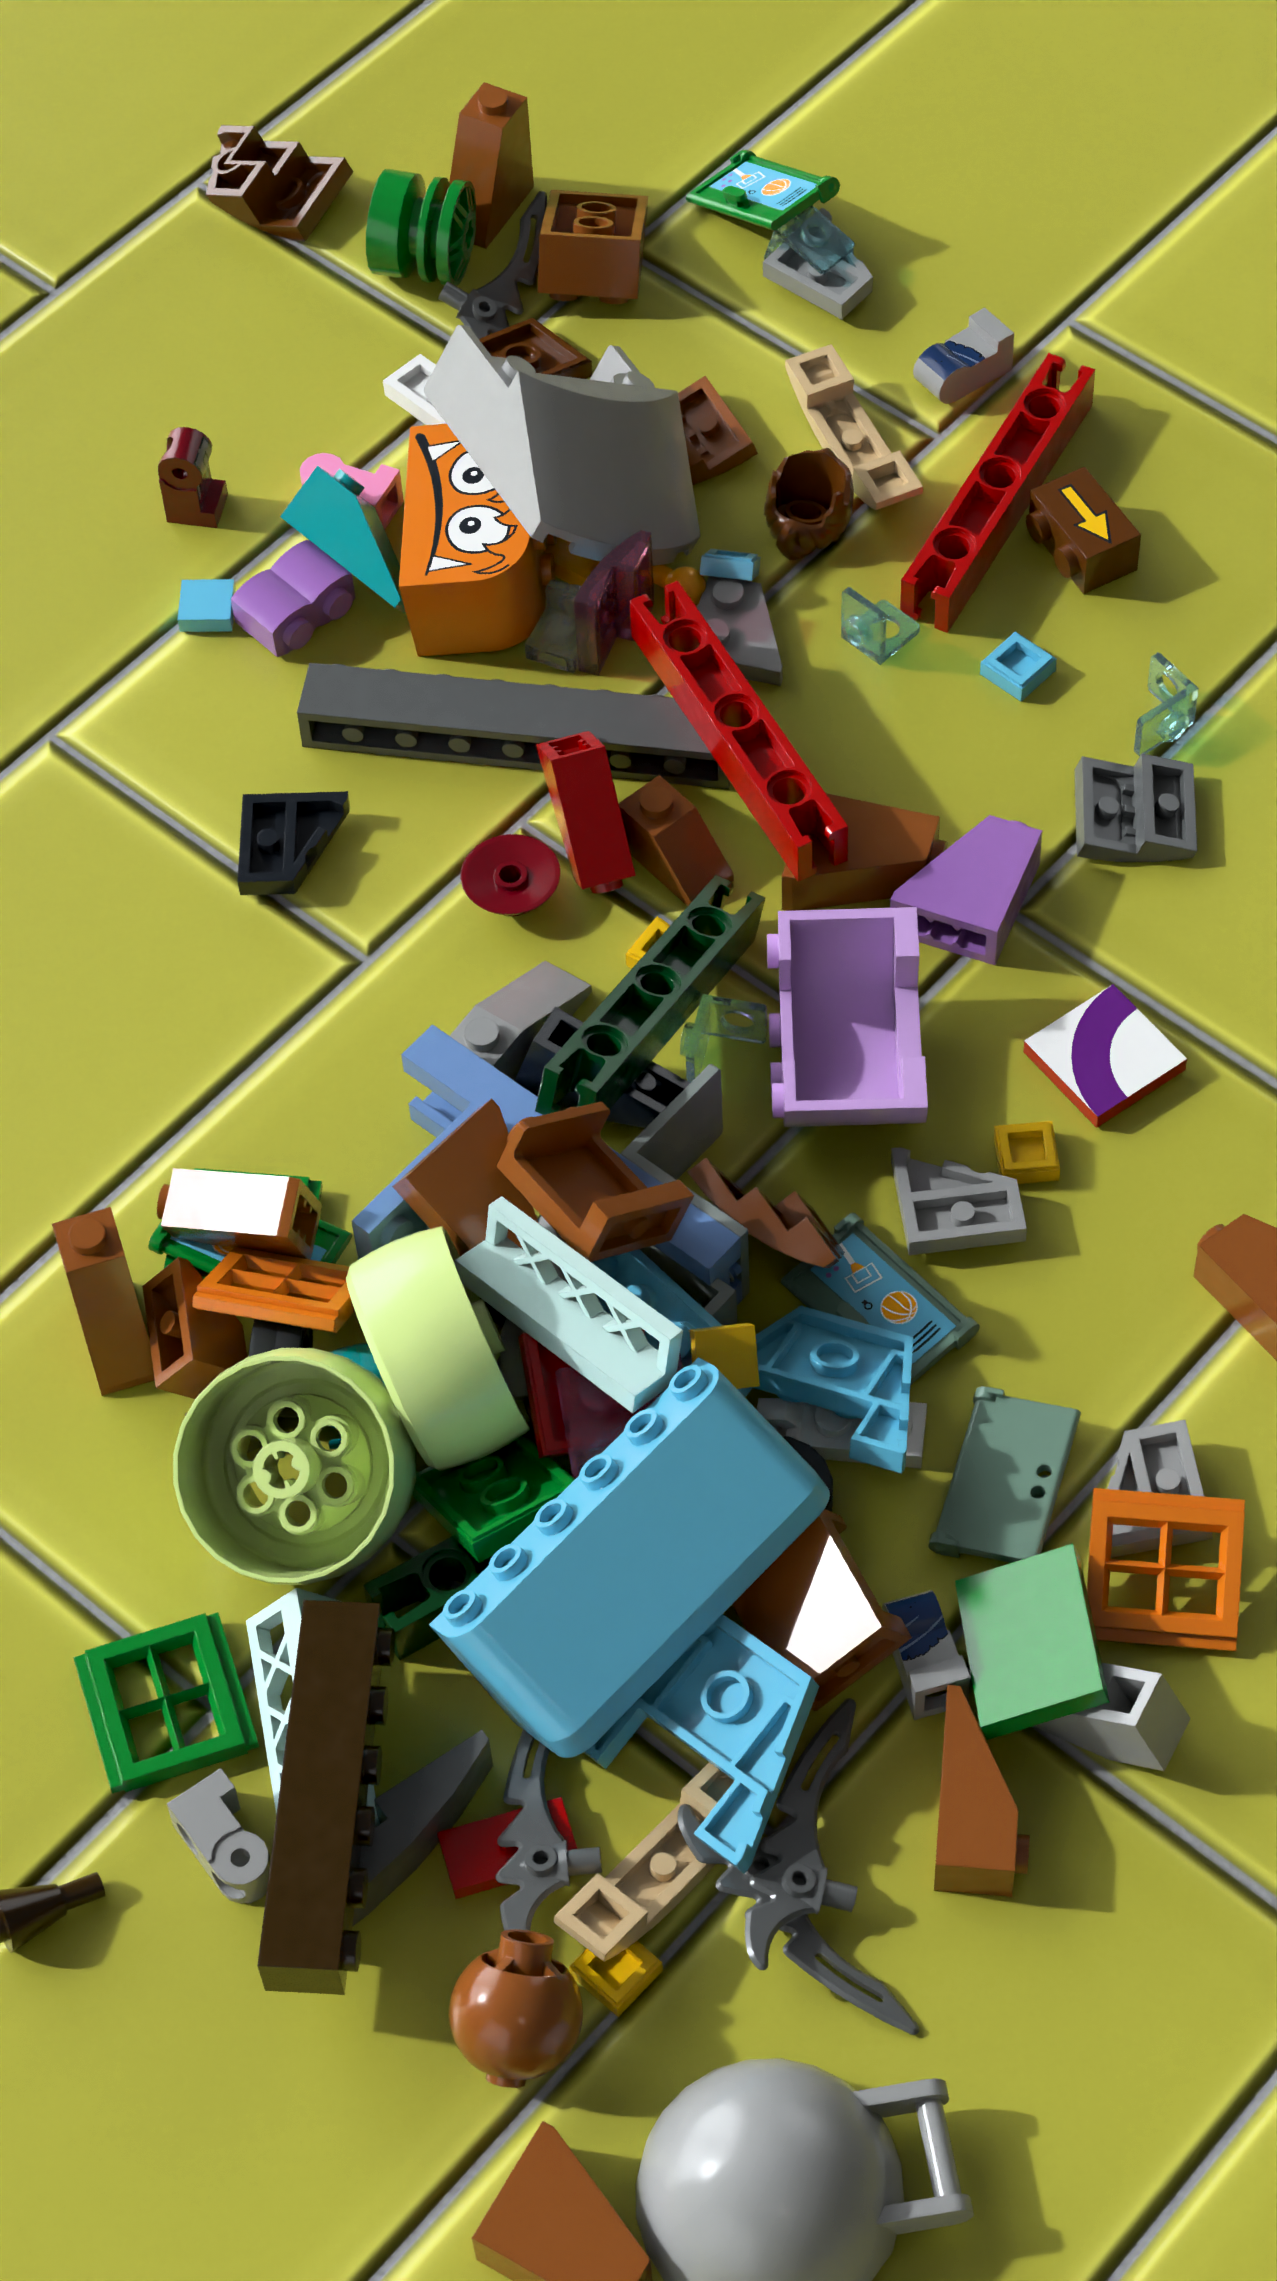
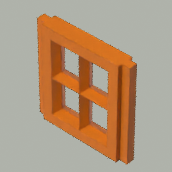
(277, 1290)
(1167, 1513)

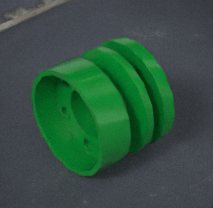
(420, 227)

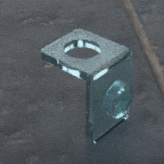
(813, 239)
(865, 626)
(1174, 713)
(711, 1022)

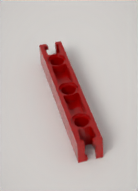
(996, 493)
(739, 731)

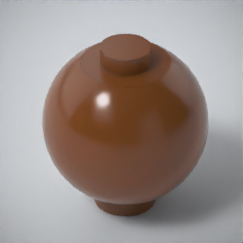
(516, 2010)

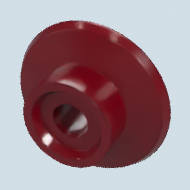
(505, 860)

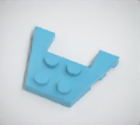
(844, 1369)
(739, 1712)

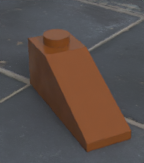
(977, 1814)

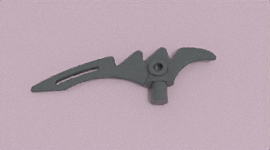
(486, 306)
(542, 1853)
(799, 1876)
(805, 1940)

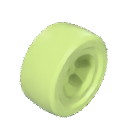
(435, 1350)
(216, 1476)

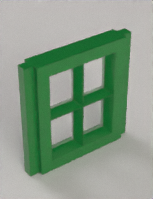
(111, 1719)

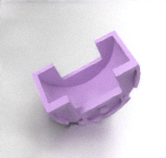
(847, 1018)

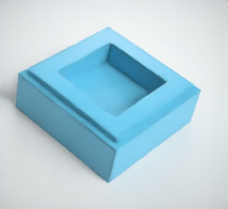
(730, 564)
(206, 605)
(1018, 666)

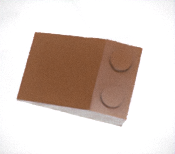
(592, 246)

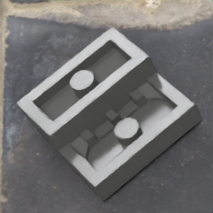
(1135, 810)

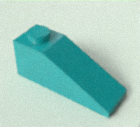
(347, 529)

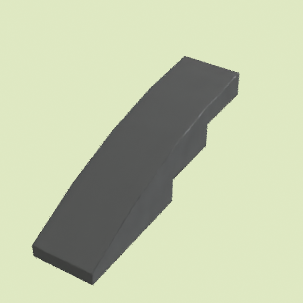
(416, 1811)

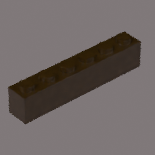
(323, 1799)

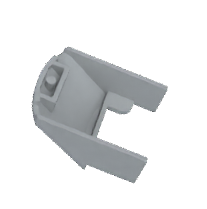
(571, 451)

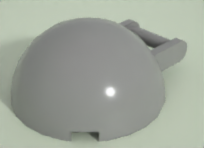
(788, 2175)

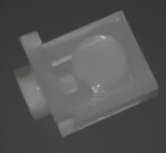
(554, 636)

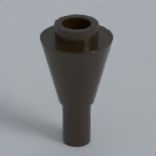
(35, 1908)

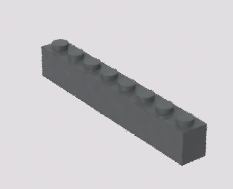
(497, 722)

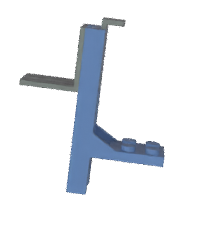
(708, 1248)

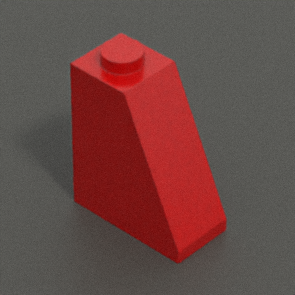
(587, 811)

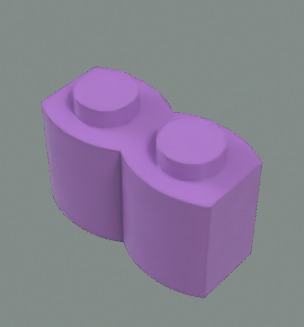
(293, 598)

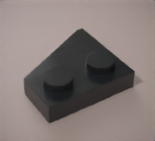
(285, 838)

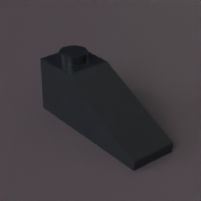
(636, 1107)

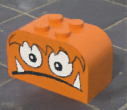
(466, 560)

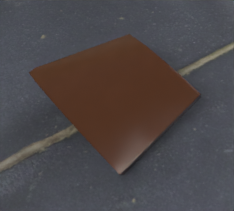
(273, 182)
(786, 1227)

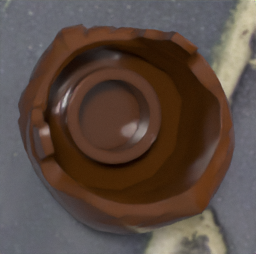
(808, 502)

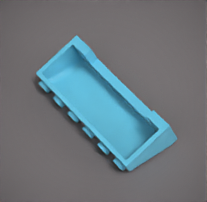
(632, 1561)

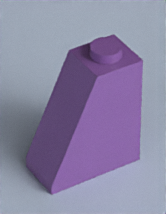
(974, 889)

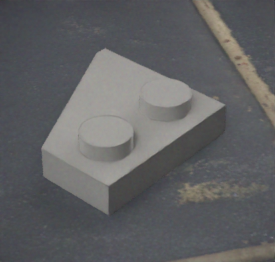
(834, 292)
(743, 626)
(955, 1206)
(1157, 1462)

